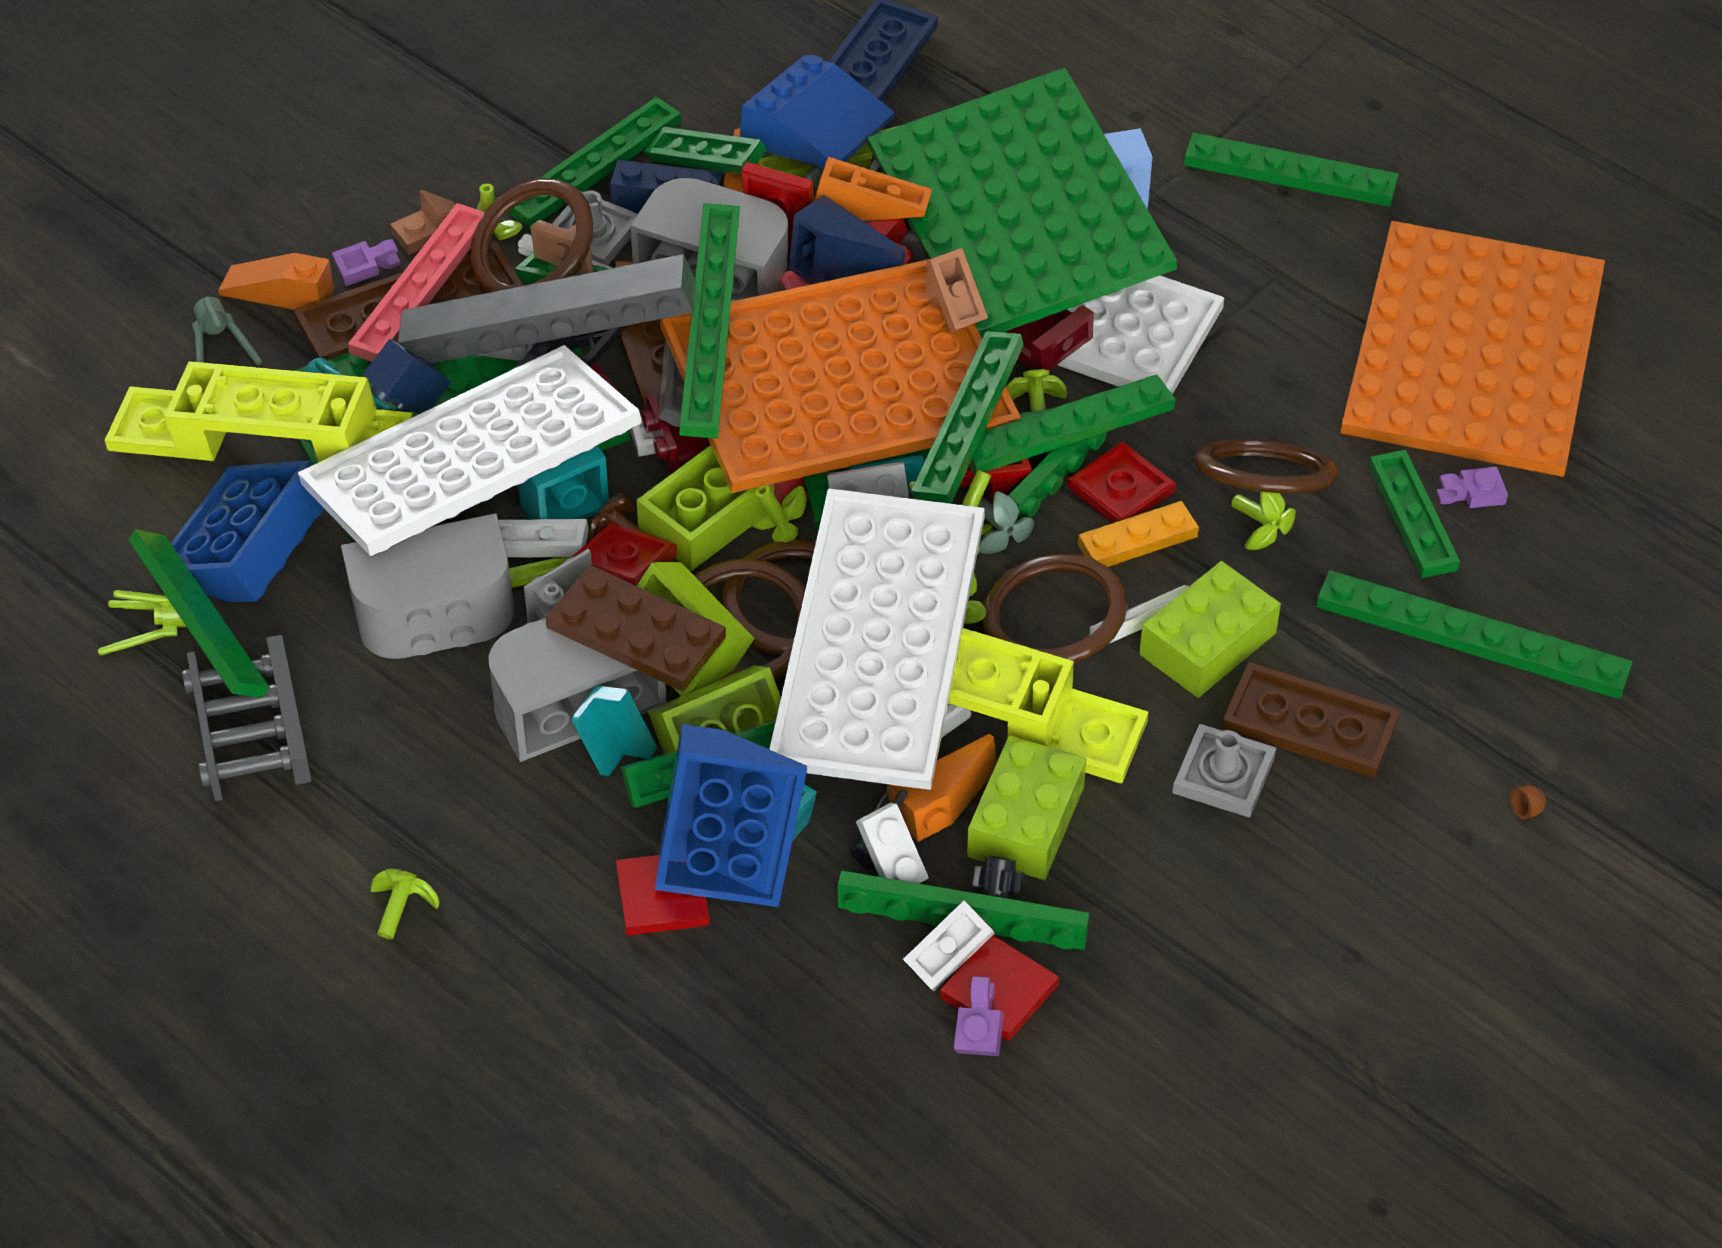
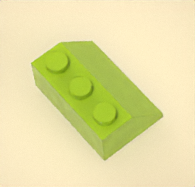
(681, 587)
(726, 705)

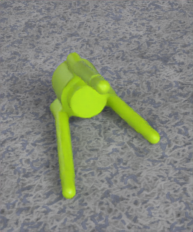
(163, 615)

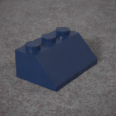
(636, 181)

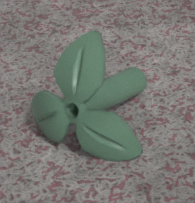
(1003, 517)

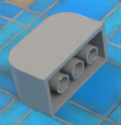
(672, 227)
(432, 589)
(545, 679)

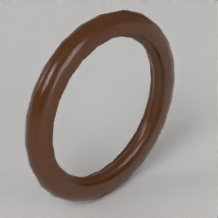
(508, 201)
(1324, 477)
(1060, 562)
(761, 570)
(732, 588)

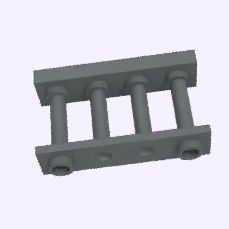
(285, 725)

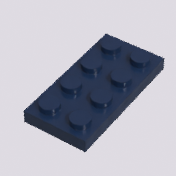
(884, 45)

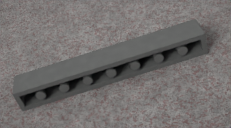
(549, 310)

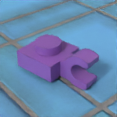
(361, 262)
(1477, 486)
(979, 1026)

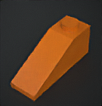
(871, 193)
(280, 281)
(954, 786)

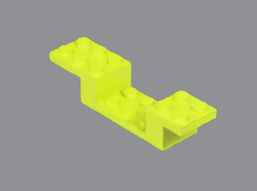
(248, 400)
(1040, 706)

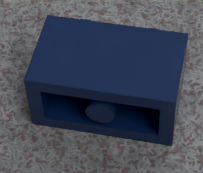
(405, 379)

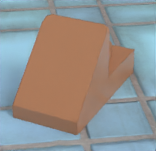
(417, 228)
(553, 244)
(955, 288)

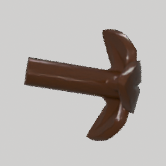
(614, 512)

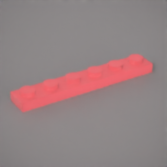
(419, 281)

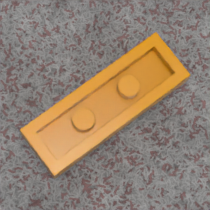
(1139, 535)

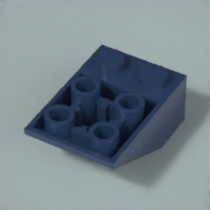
(837, 244)

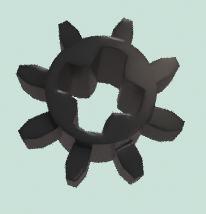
(998, 877)

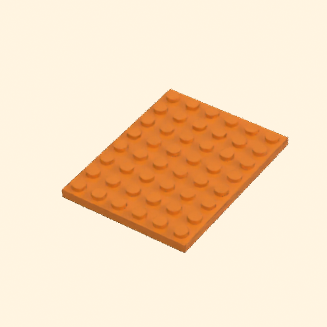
(1475, 348)
(835, 376)

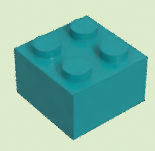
(569, 490)

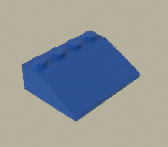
(814, 113)
(247, 529)
(728, 818)

